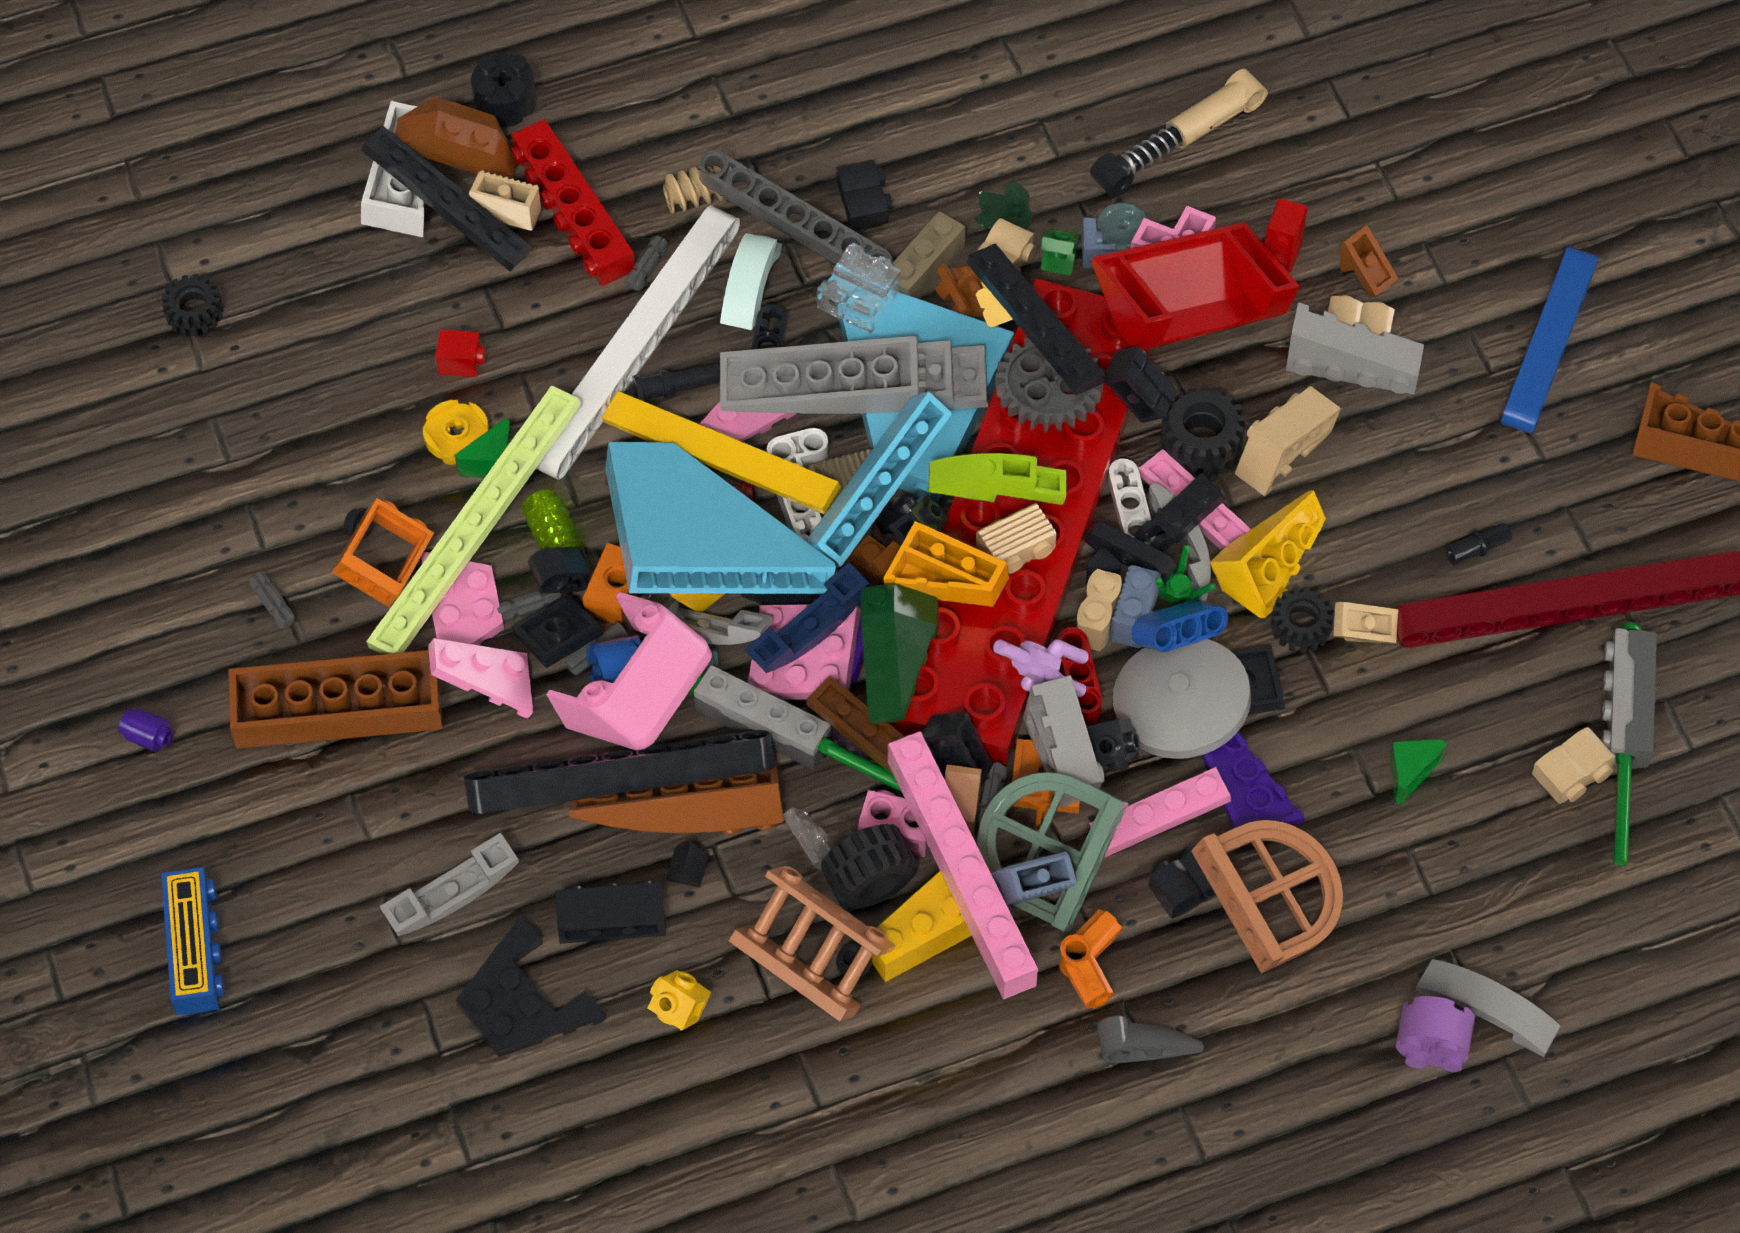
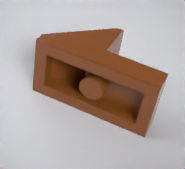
(1366, 258)
(873, 559)

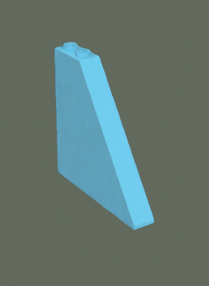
(933, 323)
(698, 533)

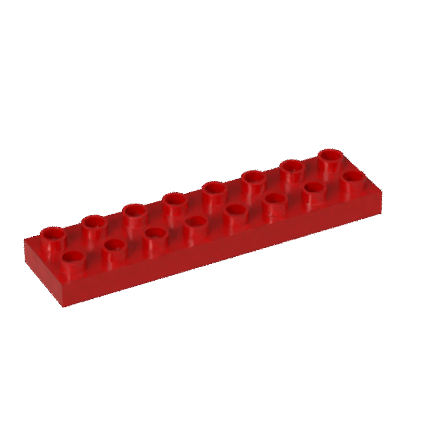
(961, 662)

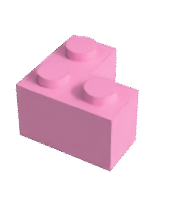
(1190, 222)

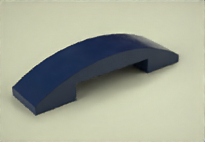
(812, 624)

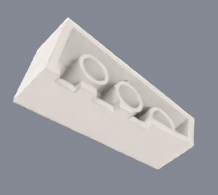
(386, 200)

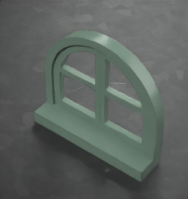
(1086, 861)

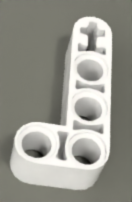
(796, 449)

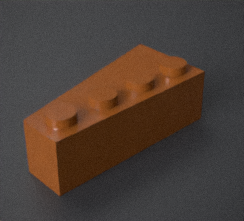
(1687, 435)

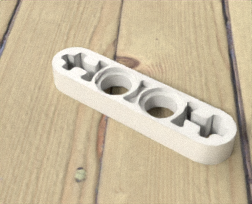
(1125, 516)

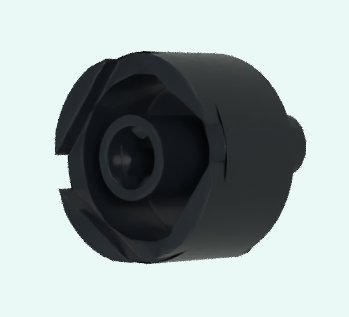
(504, 88)

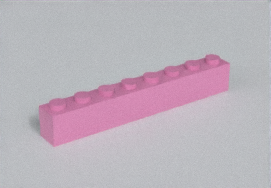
(962, 866)

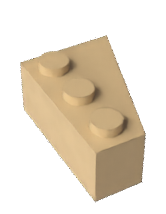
(1283, 436)

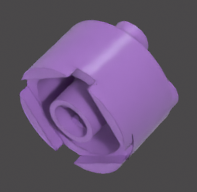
(1435, 1033)

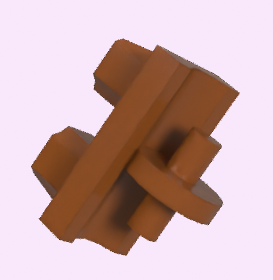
(960, 286)

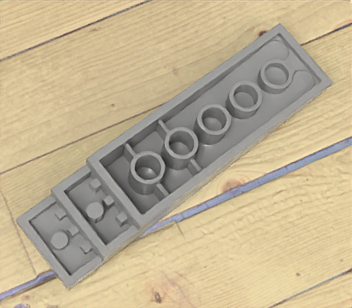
(852, 377)

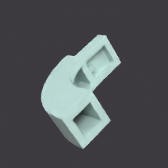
(748, 279)

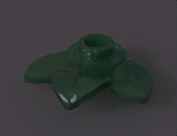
(1007, 206)

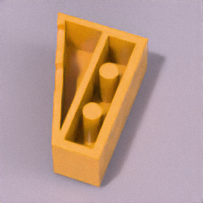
(947, 568)

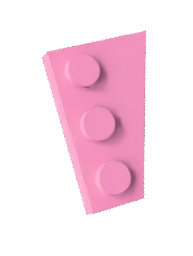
(741, 424)
(488, 670)

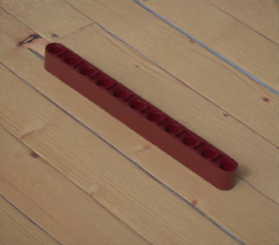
(1568, 599)

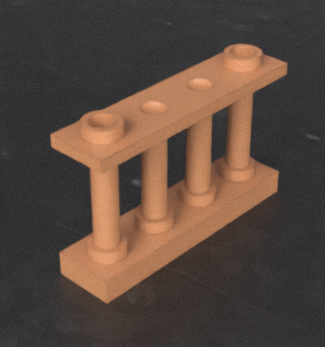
(782, 959)

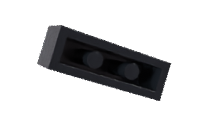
(610, 912)

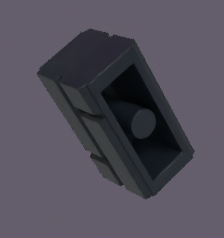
(1139, 384)

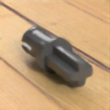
(578, 662)

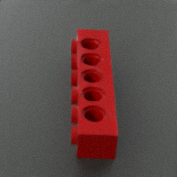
(584, 218)

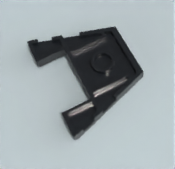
(509, 1007)

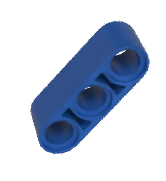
(1179, 625)

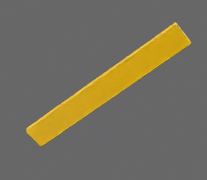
(722, 452)

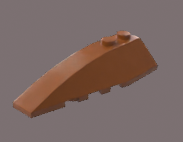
(691, 807)

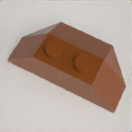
(457, 137)

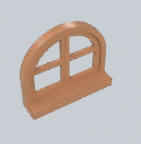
(1241, 904)

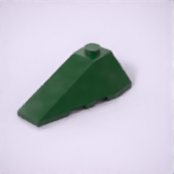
(895, 642)

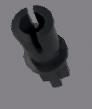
(1478, 544)

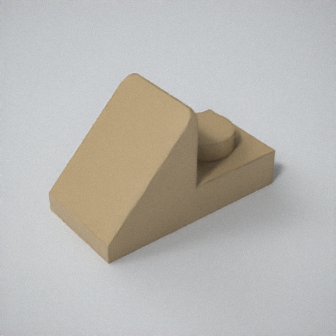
(1365, 623)

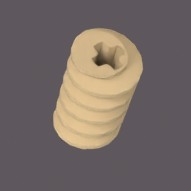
(687, 189)

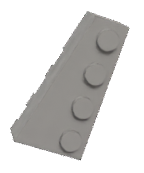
(1352, 353)

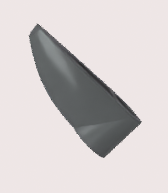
(1141, 1042)

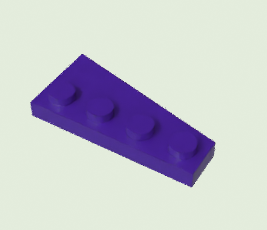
(1250, 786)

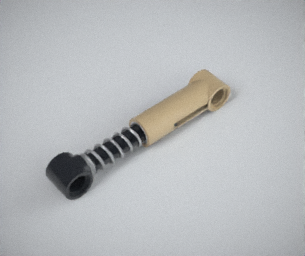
(1239, 94)

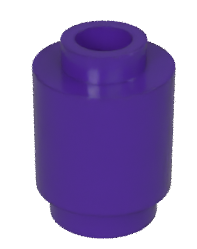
(145, 729)

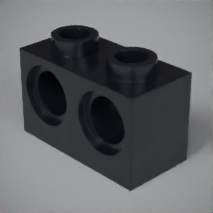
(956, 742)

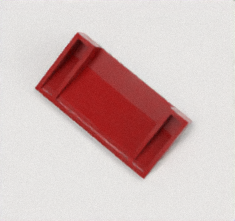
(1193, 285)

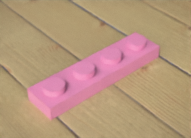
(1219, 526)
(1169, 809)

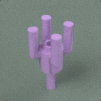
(1041, 663)

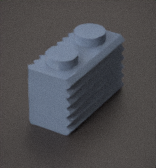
(1135, 600)
(1035, 878)

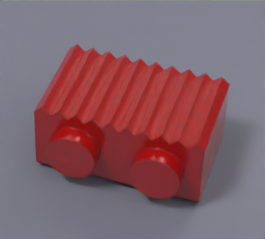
(1286, 232)

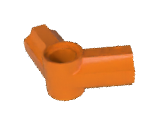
(1090, 943)

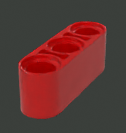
(1087, 670)

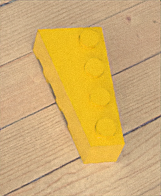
(921, 929)

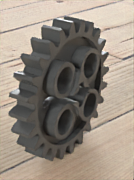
(1054, 407)

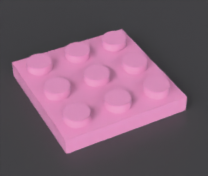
(804, 675)

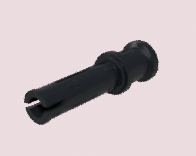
(667, 383)

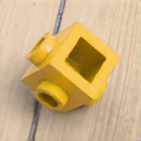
(678, 999)

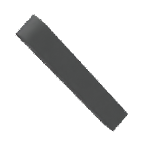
(785, 205)

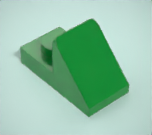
(1059, 251)

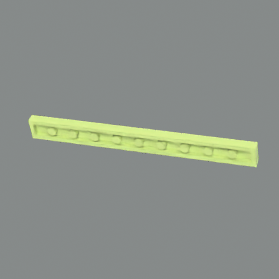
(474, 523)

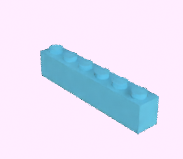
(879, 477)

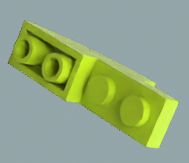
(996, 474)

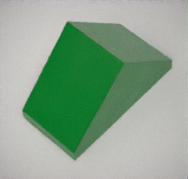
(484, 452)
(1412, 764)

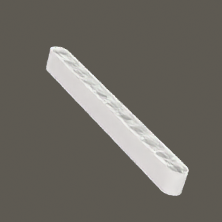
(641, 333)

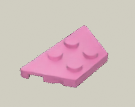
(469, 607)

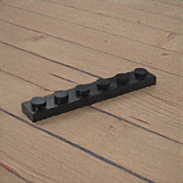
(446, 198)
(1036, 319)

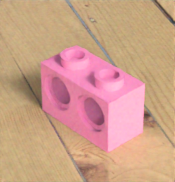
(898, 814)

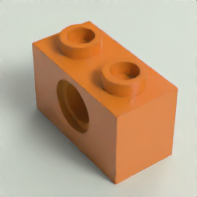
(600, 594)

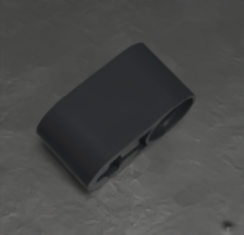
(561, 569)

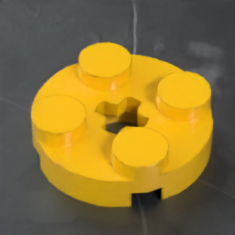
(451, 414)

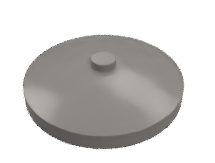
(1183, 698)

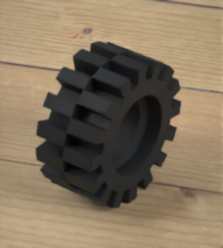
(189, 290)
(1305, 603)

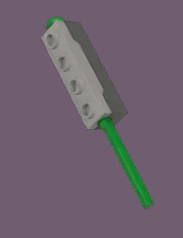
(1629, 716)
(791, 729)

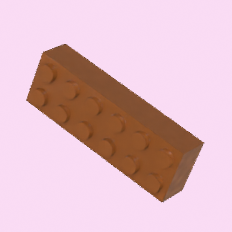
(333, 699)

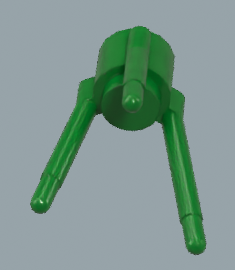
(1179, 586)

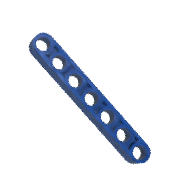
(1549, 340)

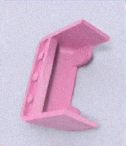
(648, 687)

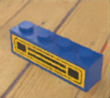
(191, 941)

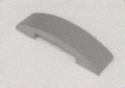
(1200, 569)
(716, 629)
(453, 889)
(1492, 1002)

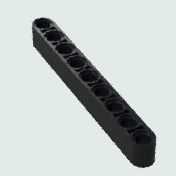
(619, 771)

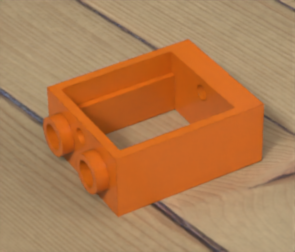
(367, 577)

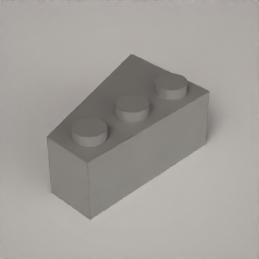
(1061, 733)

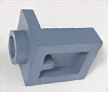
(1092, 243)

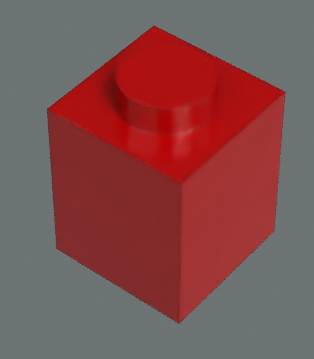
(459, 353)

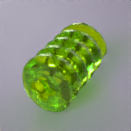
(550, 521)

